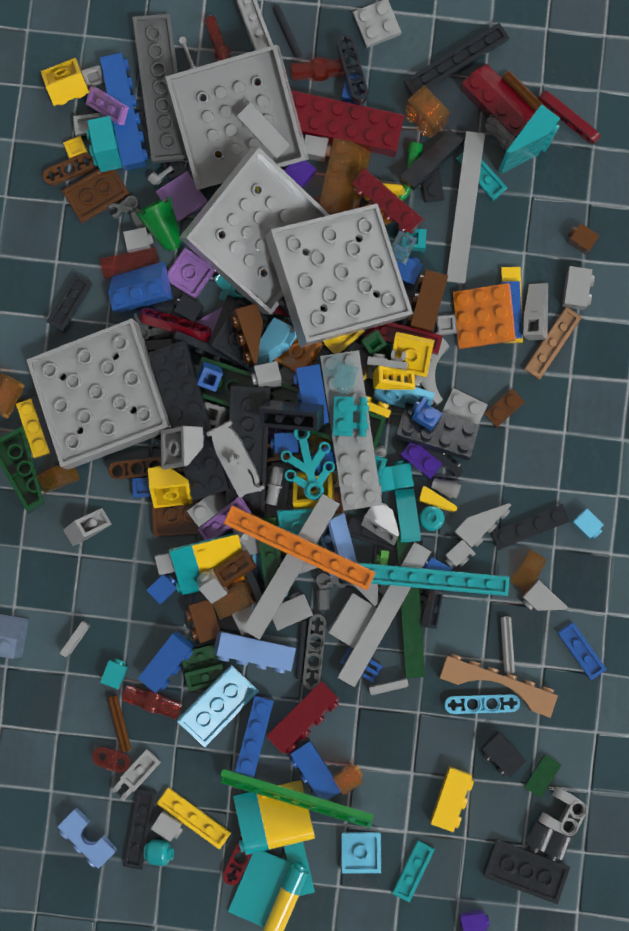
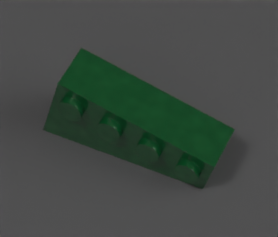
(20, 469)

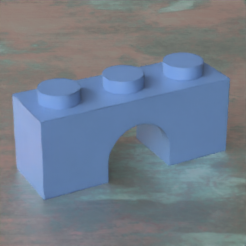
(96, 852)

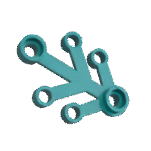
(308, 467)

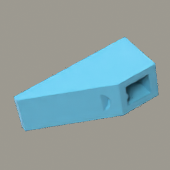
(274, 342)

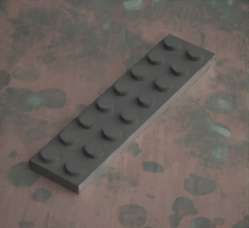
(155, 62)

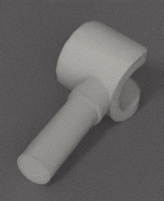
(156, 179)

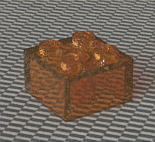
(427, 112)

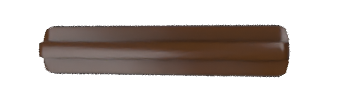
(522, 91)
(119, 723)

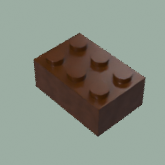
(427, 301)

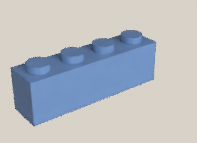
(254, 651)

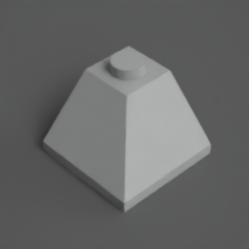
(180, 446)

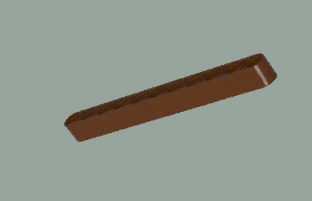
(146, 463)

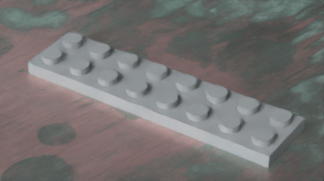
(353, 454)

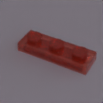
(129, 261)

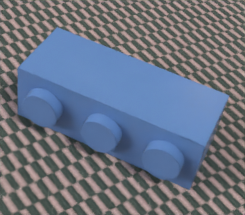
(337, 538)

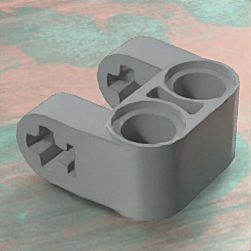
(567, 814)

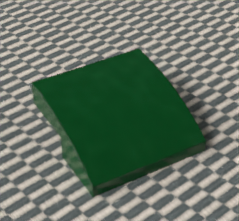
(202, 667)

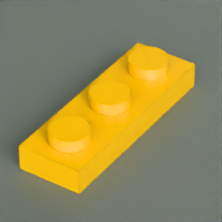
(32, 428)

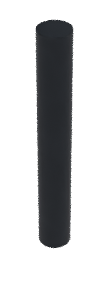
(287, 31)
(301, 650)

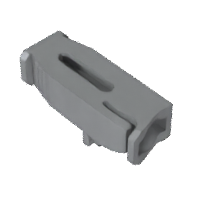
(235, 459)

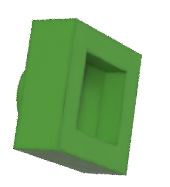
(382, 558)

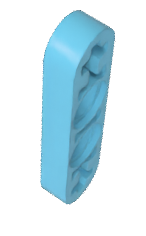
(482, 707)

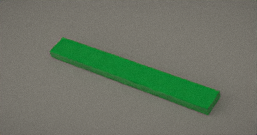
(296, 798)

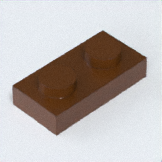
(504, 408)
(235, 568)

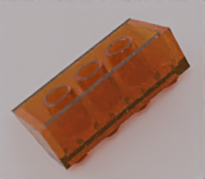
(344, 165)

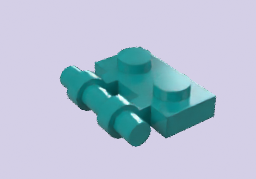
(343, 416)

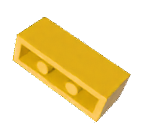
(451, 799)

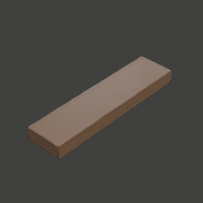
(555, 340)

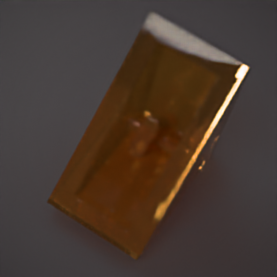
(57, 477)
(528, 570)

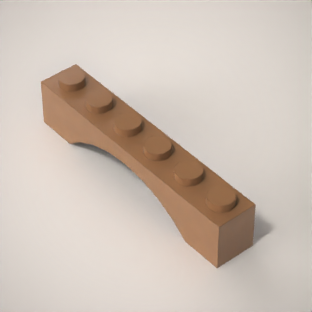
(460, 672)

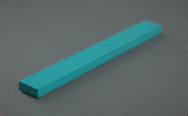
(439, 579)

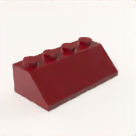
(498, 99)

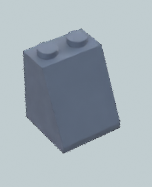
(12, 636)

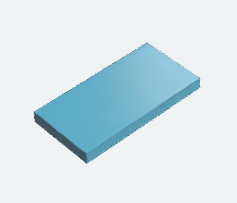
(217, 705)

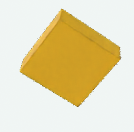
(75, 147)

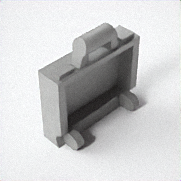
(352, 620)

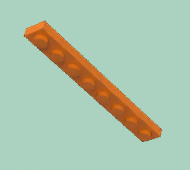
(299, 547)

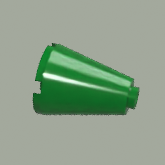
(162, 223)

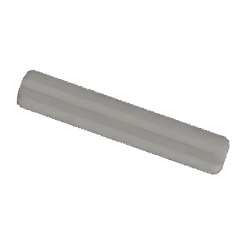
(507, 644)

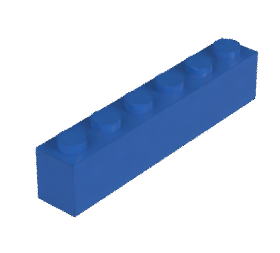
(127, 135)

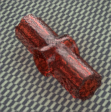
(317, 69)
(152, 701)

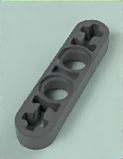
(312, 651)

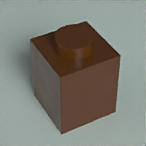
(582, 238)

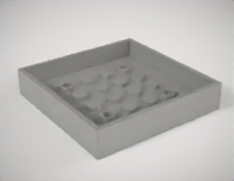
(214, 123)
(245, 222)
(338, 274)
(99, 394)

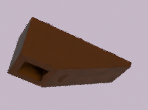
(249, 328)

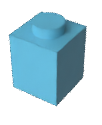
(587, 524)

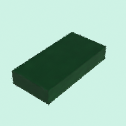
(542, 775)

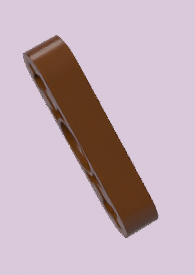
(54, 169)

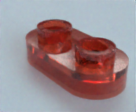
(111, 760)

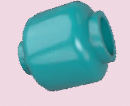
(431, 518)
(158, 852)

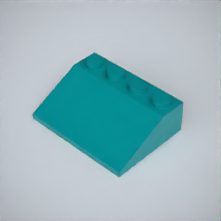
(532, 139)

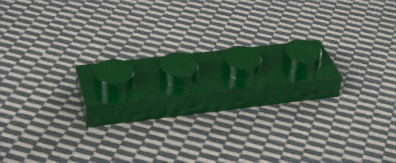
(270, 556)

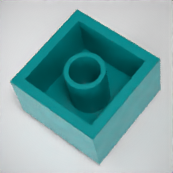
(103, 144)

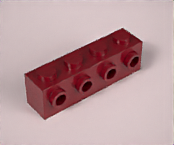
(388, 201)
(303, 718)

